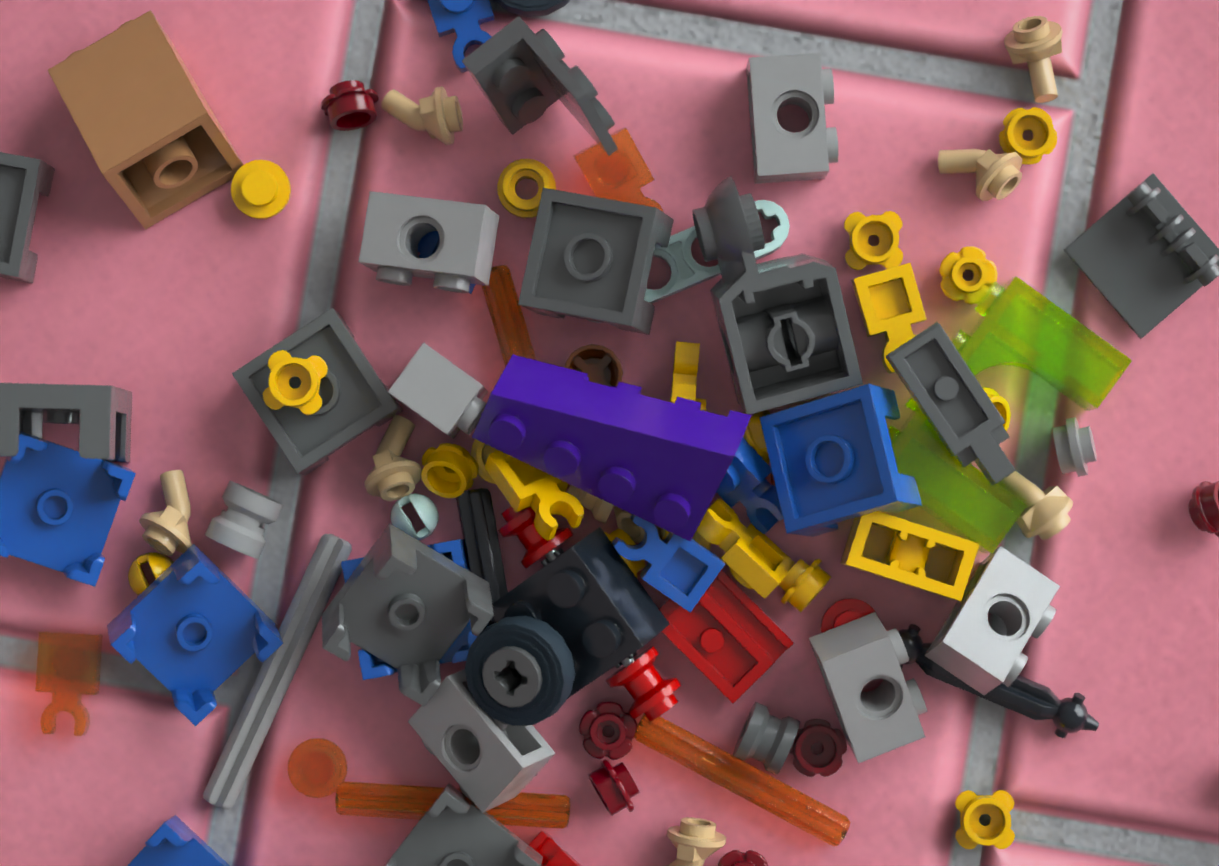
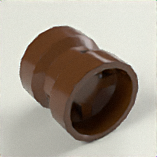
(597, 363)

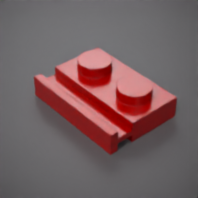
(726, 636)

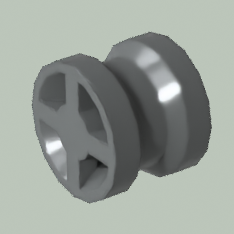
(766, 738)

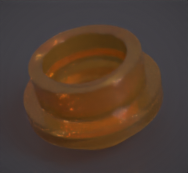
(317, 767)

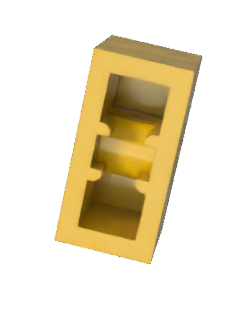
(910, 554)

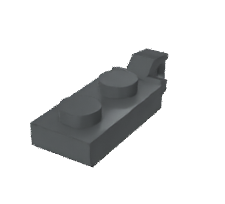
(953, 401)

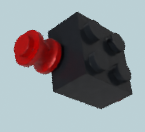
(595, 608)

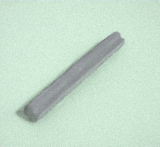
(277, 672)

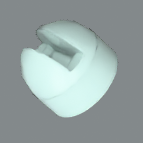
(426, 510)

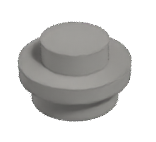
(1074, 447)

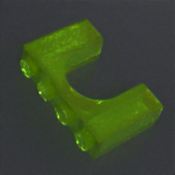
(1017, 331)

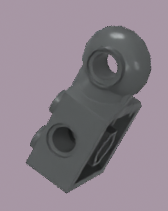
(777, 317)

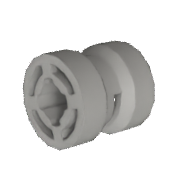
(243, 521)

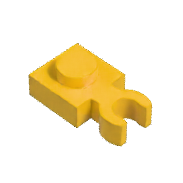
(890, 305)
(685, 372)
(531, 487)
(748, 552)

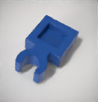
(464, 19)
(747, 484)
(674, 565)

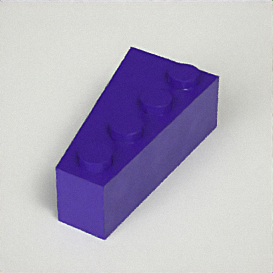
(613, 441)

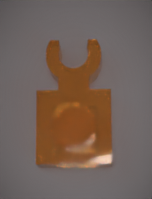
(616, 175)
(68, 668)

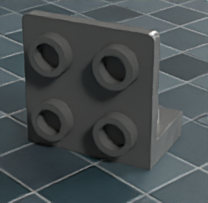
(526, 75)

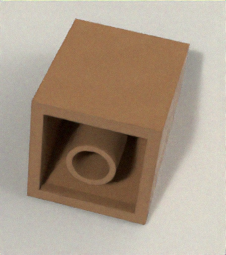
(145, 120)

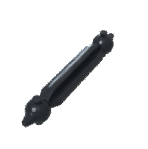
(1021, 696)

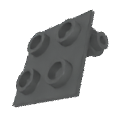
(1146, 256)

